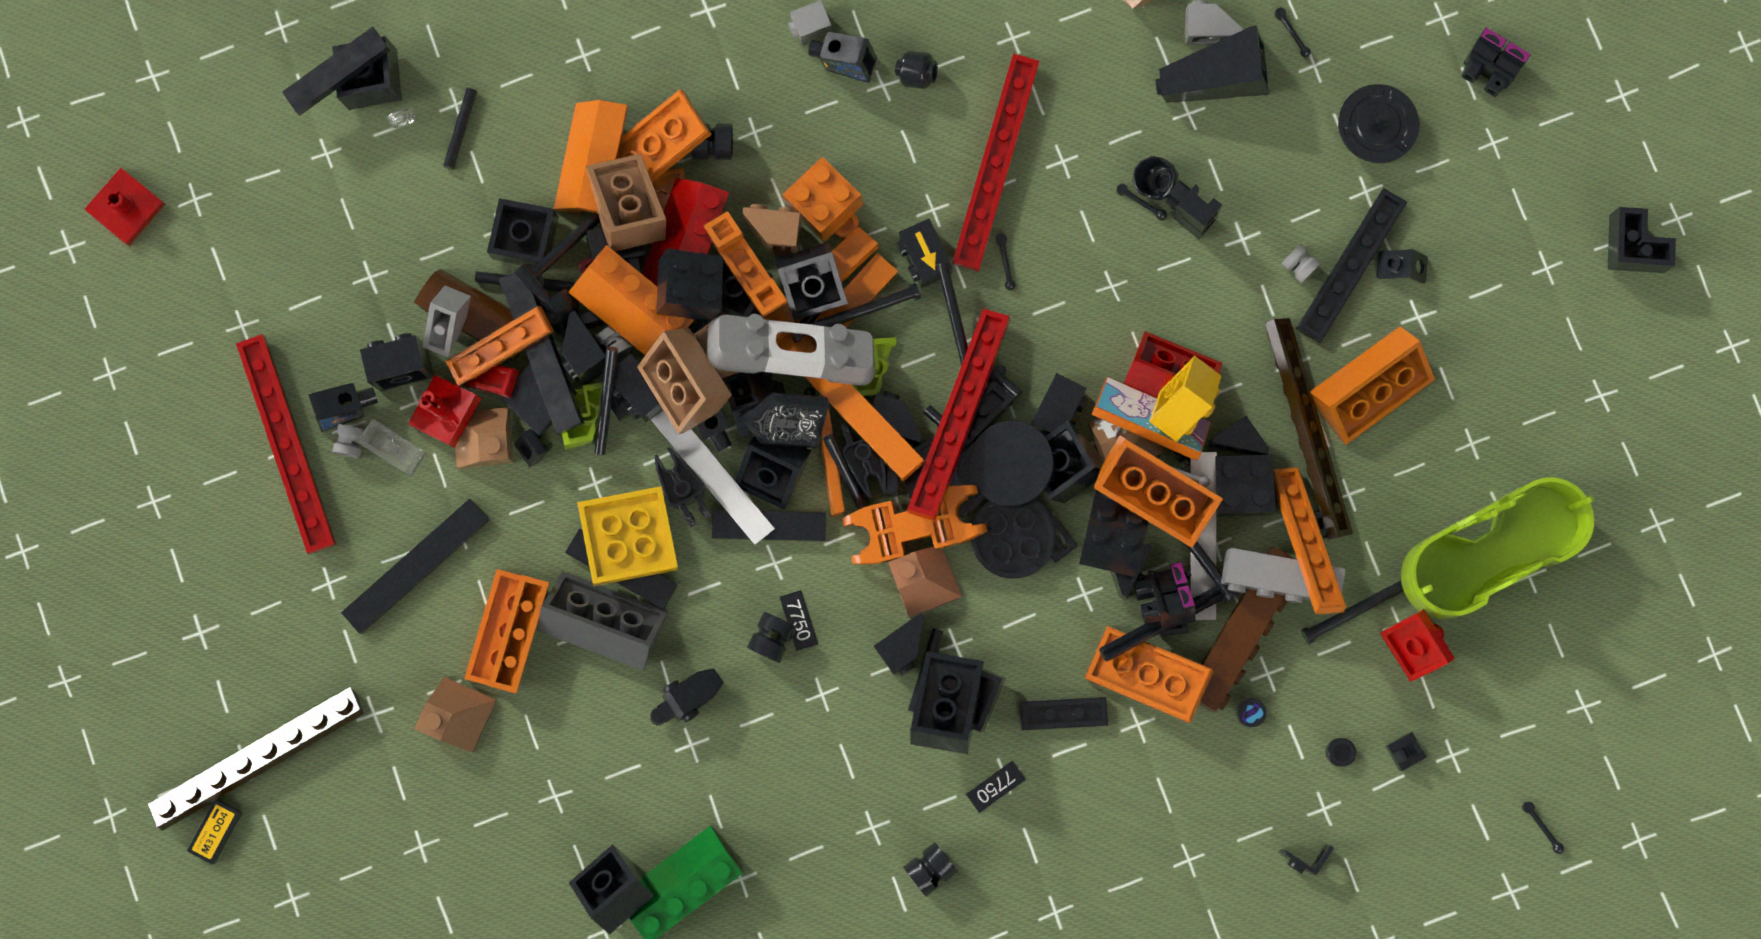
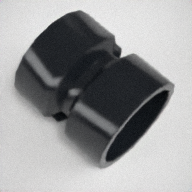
(718, 144)
(767, 646)
(930, 869)

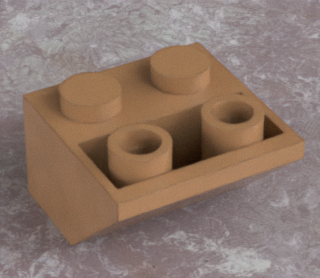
(775, 230)

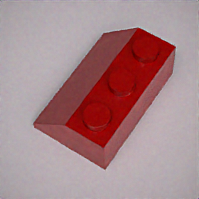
(1158, 362)

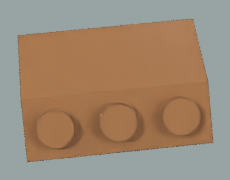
(683, 379)

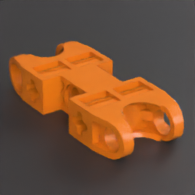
(892, 530)

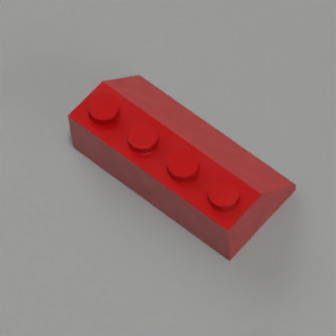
(686, 213)

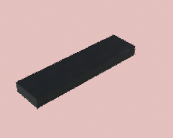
(336, 71)
(787, 525)
(652, 588)

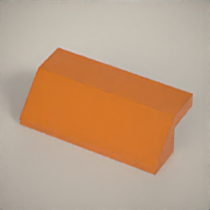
(592, 140)
(506, 631)

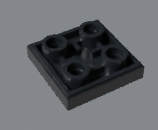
(529, 402)

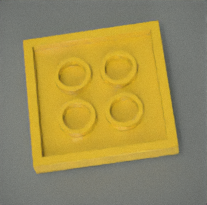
(627, 536)

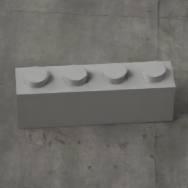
(1267, 575)

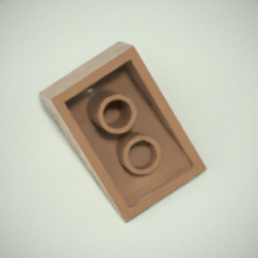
(626, 203)

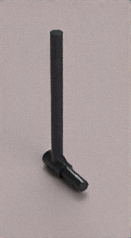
(532, 276)

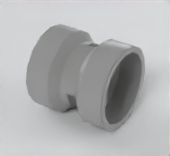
(1301, 263)
(610, 338)
(347, 441)

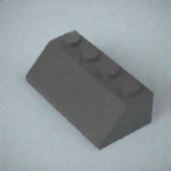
(601, 620)

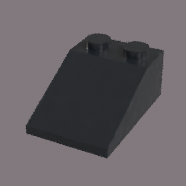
(946, 703)

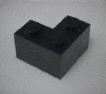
(1631, 247)

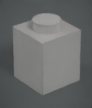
(809, 23)

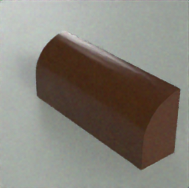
(484, 312)

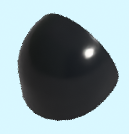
(563, 304)

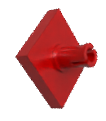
(124, 206)
(444, 411)
(1417, 645)

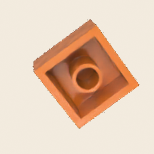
(823, 199)

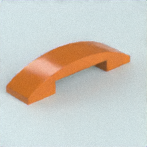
(744, 264)

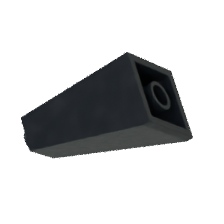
(1219, 71)

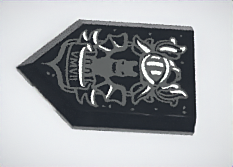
(788, 420)

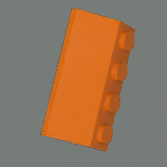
(624, 300)
(1373, 384)
(1156, 491)

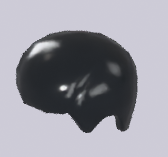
(1155, 177)

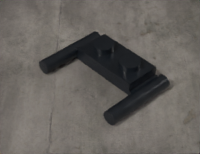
(994, 402)

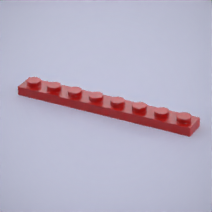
(995, 162)
(958, 415)
(286, 444)

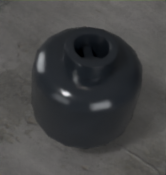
(916, 69)

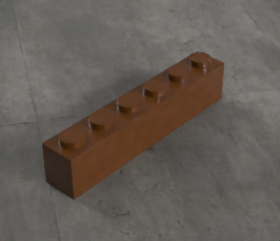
(1238, 642)

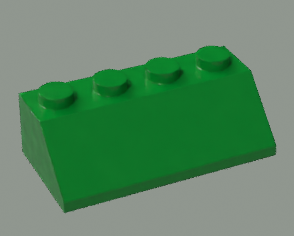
(685, 883)

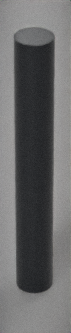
(460, 127)
(845, 471)
(933, 645)

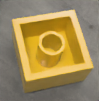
(1186, 399)

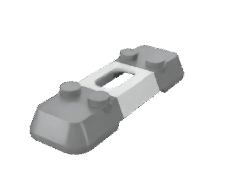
(751, 347)

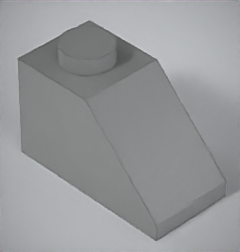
(1207, 23)
(445, 320)

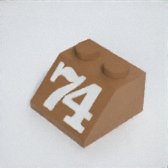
(1106, 435)

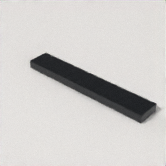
(1351, 265)
(545, 362)
(415, 566)

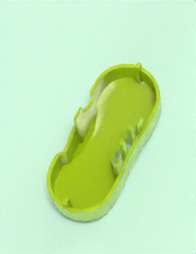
(1529, 531)

